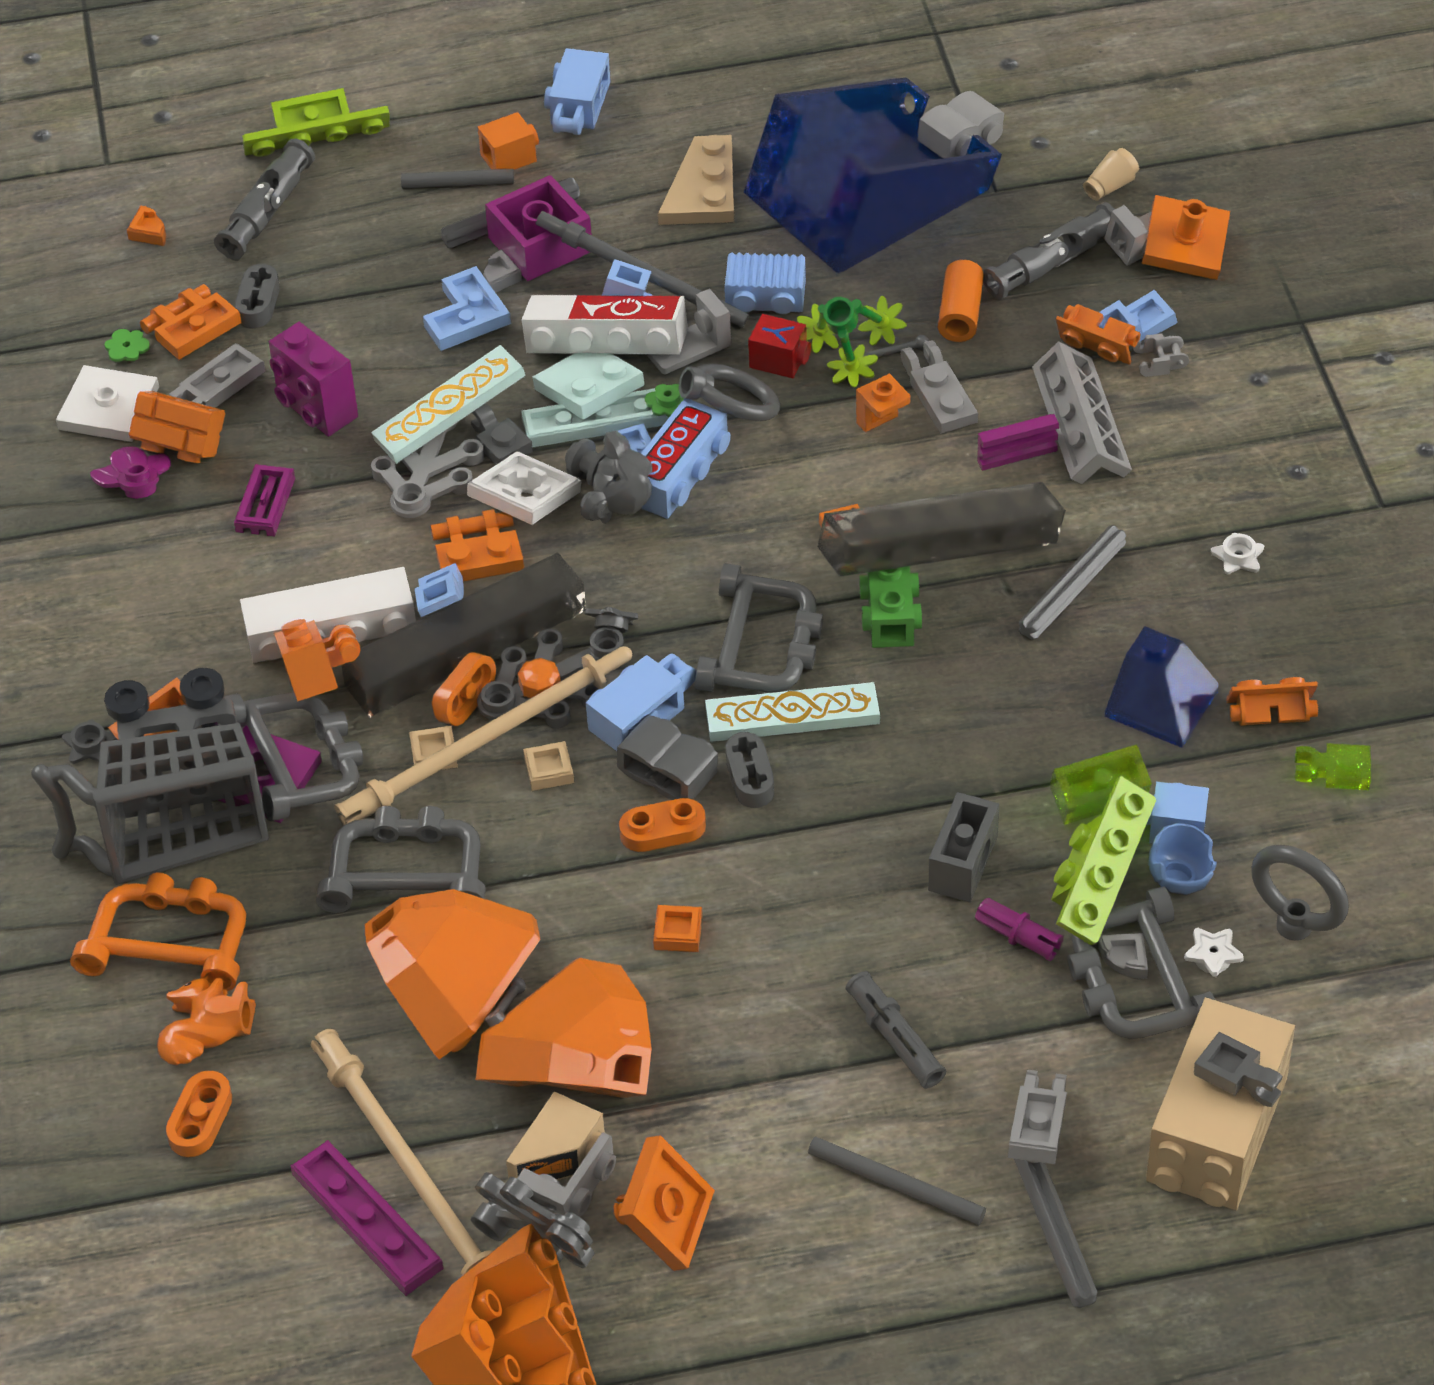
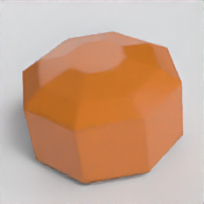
(537, 676)

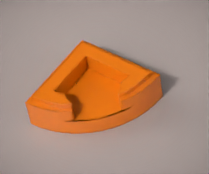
(147, 227)

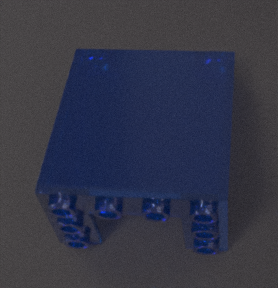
(850, 173)

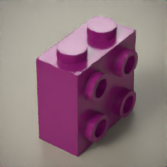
(313, 379)

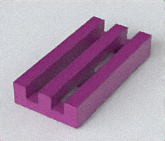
(1017, 442)
(259, 522)

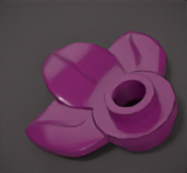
(132, 471)

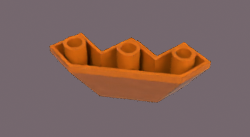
(449, 960)
(573, 1033)
(506, 1322)

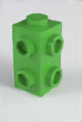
(891, 607)

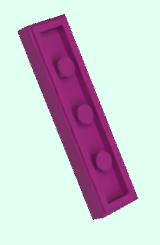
(367, 1218)

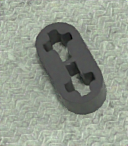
(264, 296)
(741, 771)

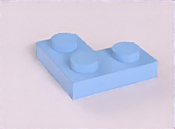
(473, 312)

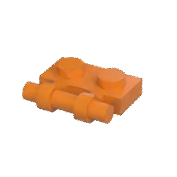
(191, 320)
(481, 555)

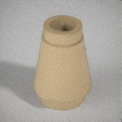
(1111, 174)

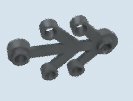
(503, 695)
(512, 1208)

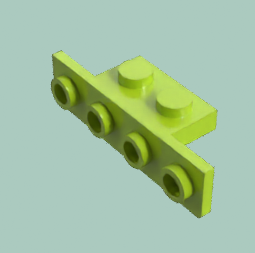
(312, 120)
(1100, 861)

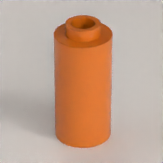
(960, 300)

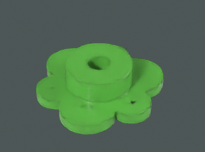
(126, 345)
(664, 399)

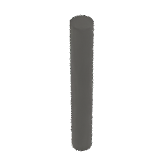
(457, 178)

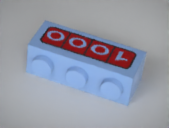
(683, 454)

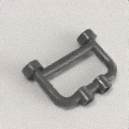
(800, 653)
(329, 727)
(337, 889)
(1100, 995)

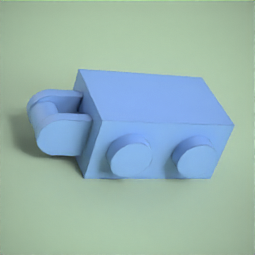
(577, 90)
(638, 692)

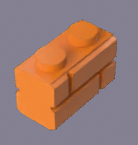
(176, 425)

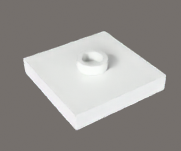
(103, 402)

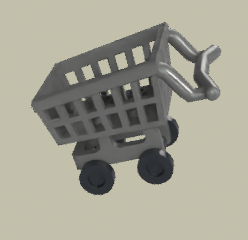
(131, 781)

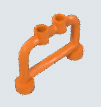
(92, 955)

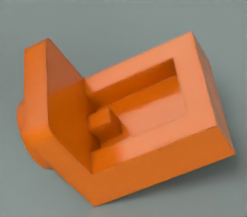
(879, 402)

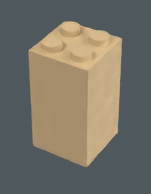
(1204, 1135)

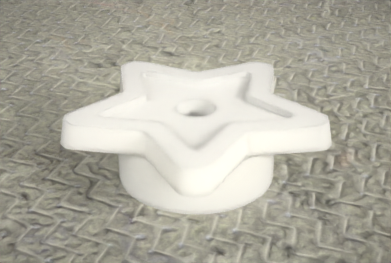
(1238, 544)
(1213, 962)

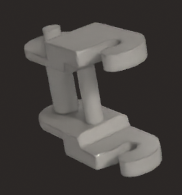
(1159, 345)

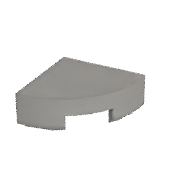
(501, 271)
(1125, 954)

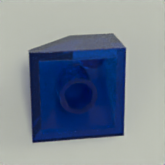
(1161, 688)

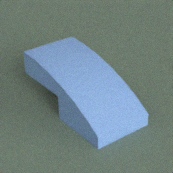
(1147, 314)
(439, 589)

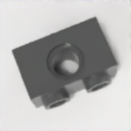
(963, 847)

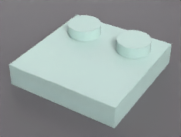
(588, 382)

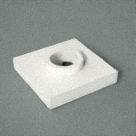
(519, 473)

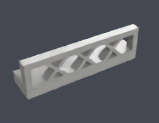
(1084, 416)

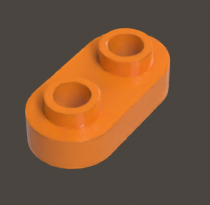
(459, 692)
(663, 825)
(196, 1117)

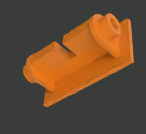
(1081, 329)
(1288, 696)

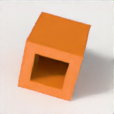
(508, 142)

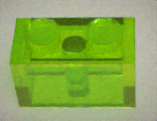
(1086, 785)

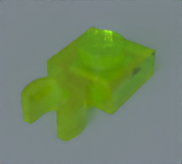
(1341, 765)

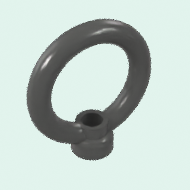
(700, 383)
(1305, 921)

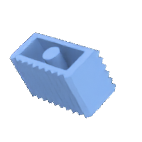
(765, 282)

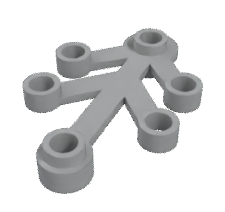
(413, 496)

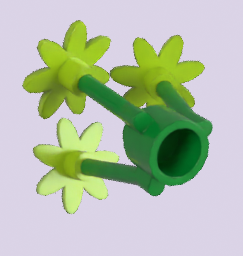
(840, 318)

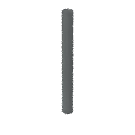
(897, 1180)

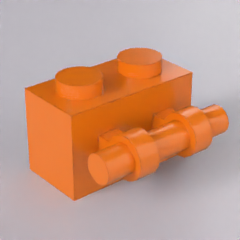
(311, 658)

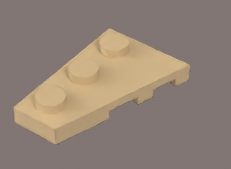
(702, 184)

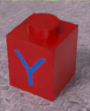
(778, 346)

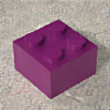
(514, 227)

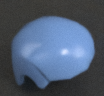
(1181, 859)

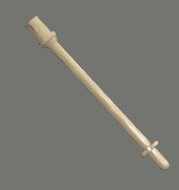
(383, 793)
(346, 1071)

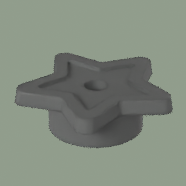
(612, 618)
(81, 735)

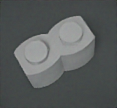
(951, 126)

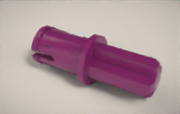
(1019, 928)

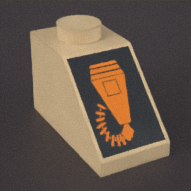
(557, 1139)

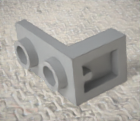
(1127, 234)
(704, 338)
(578, 1192)

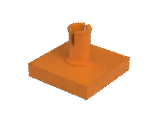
(1186, 237)
(665, 1203)

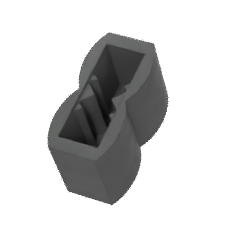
(667, 759)

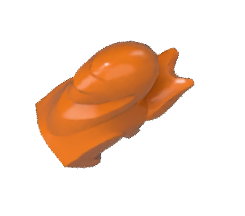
(212, 1020)

